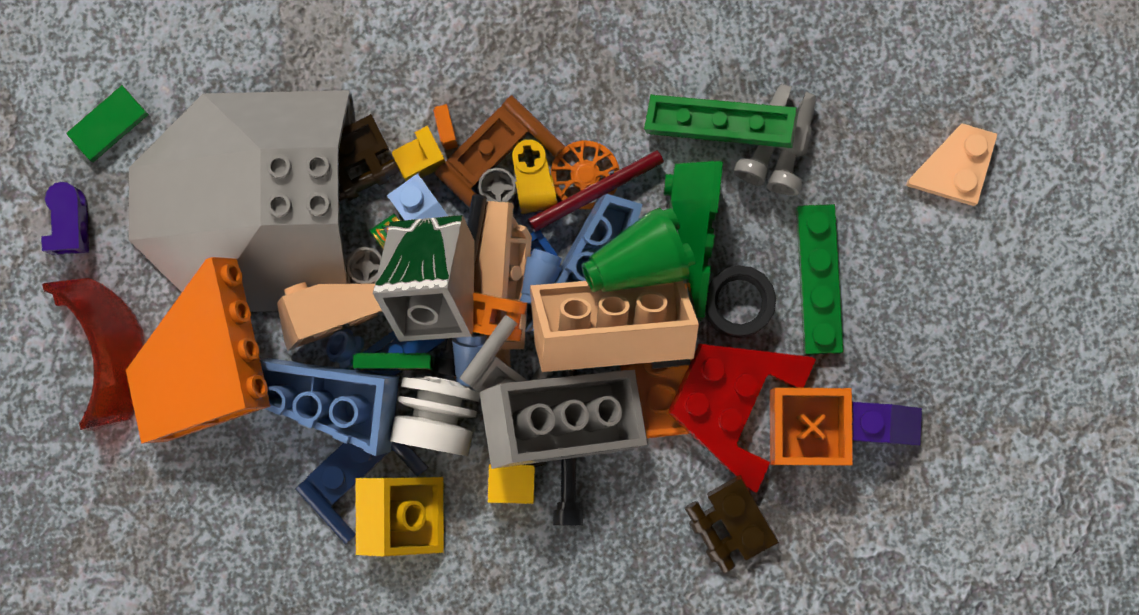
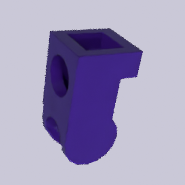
(68, 220)

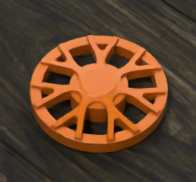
(584, 171)

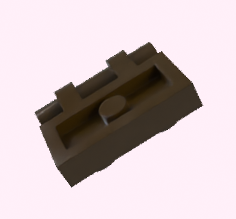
(361, 144)
(742, 519)

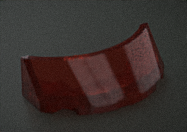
(114, 343)

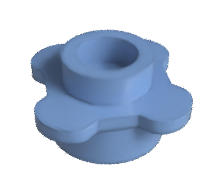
(343, 346)

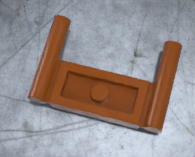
(491, 145)

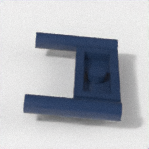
(339, 474)

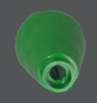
(641, 255)

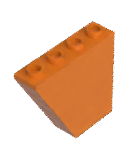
(199, 359)

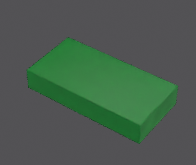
(107, 123)

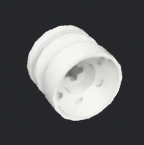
(435, 415)

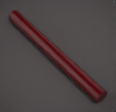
(595, 191)

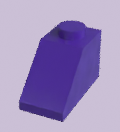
(886, 423)

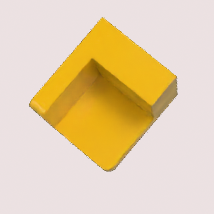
(419, 155)
(511, 484)

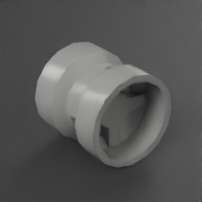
(497, 181)
(362, 263)

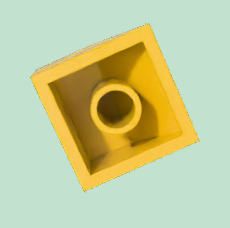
(399, 516)

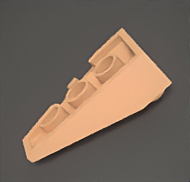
(322, 309)

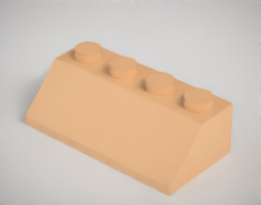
(611, 327)

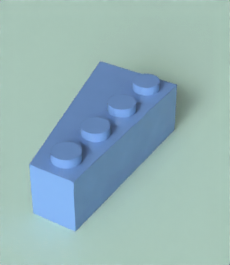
(605, 222)
(337, 401)

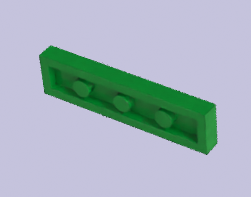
(721, 121)
(819, 279)

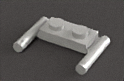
(487, 369)

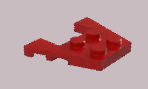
(721, 394)

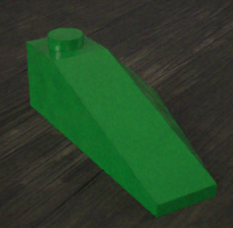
(695, 200)

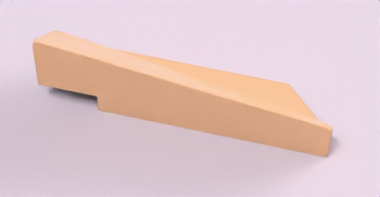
(502, 263)

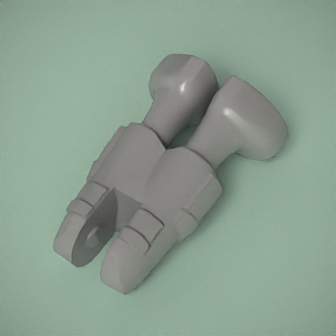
(782, 178)

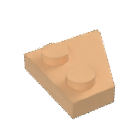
(957, 166)

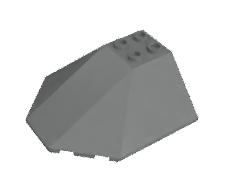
(247, 184)

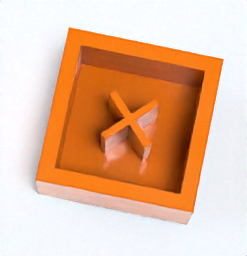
(811, 426)

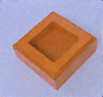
(445, 127)

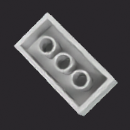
(562, 418)

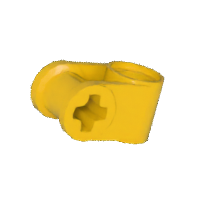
(534, 183)

